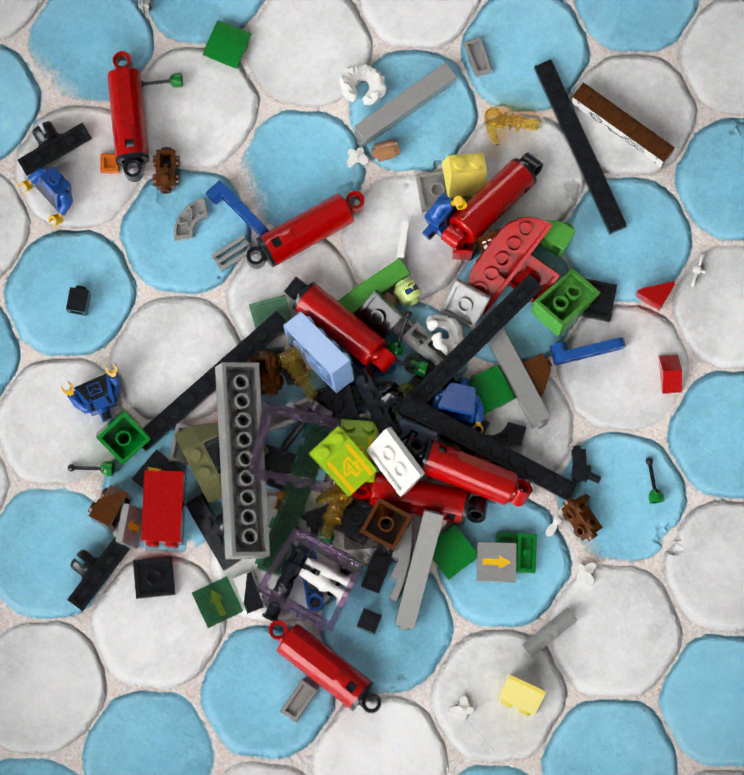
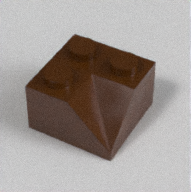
(109, 506)
(387, 524)

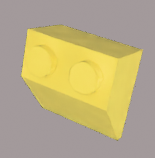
(464, 174)
(521, 695)

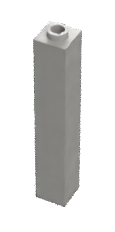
(404, 104)
(519, 380)
(419, 569)

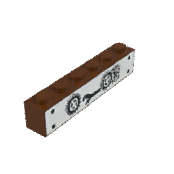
(622, 125)

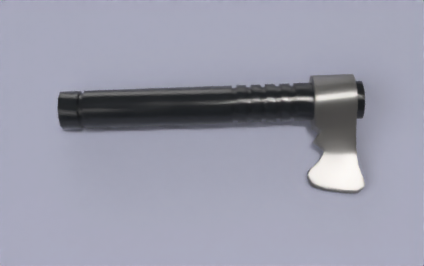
(315, 406)

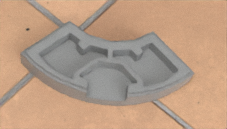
(189, 219)

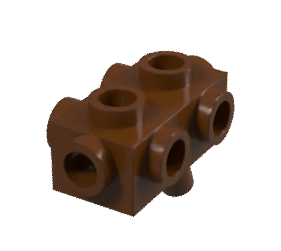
(166, 176)
(270, 379)
(581, 517)

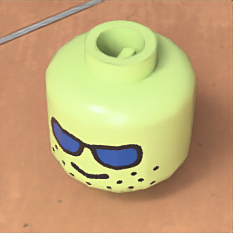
(407, 292)

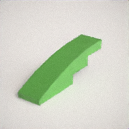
(381, 281)

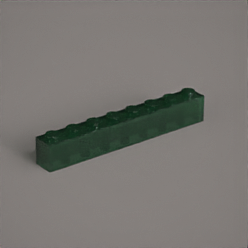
(295, 499)

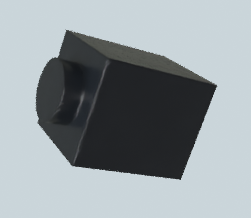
(78, 300)
(369, 621)

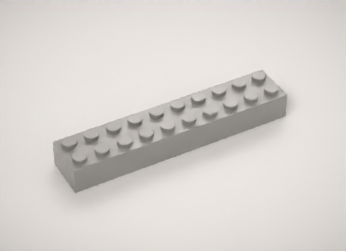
(242, 494)

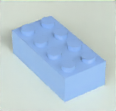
(319, 351)

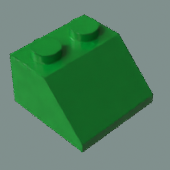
(123, 436)

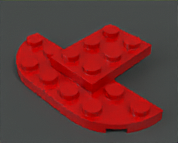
(511, 259)

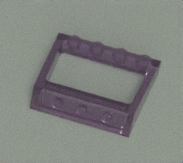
(271, 409)
(325, 549)

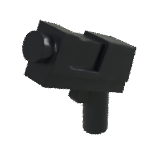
(580, 469)
(314, 519)

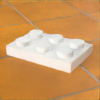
(395, 461)

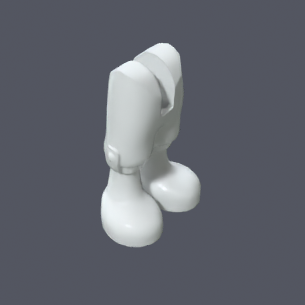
(322, 577)

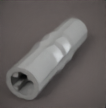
(549, 632)

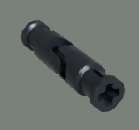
(289, 573)

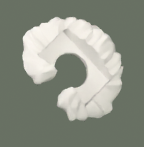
(363, 73)
(451, 325)

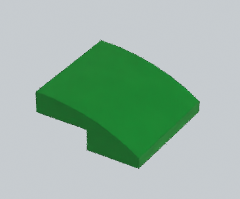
(227, 44)
(492, 389)
(525, 549)
(453, 552)

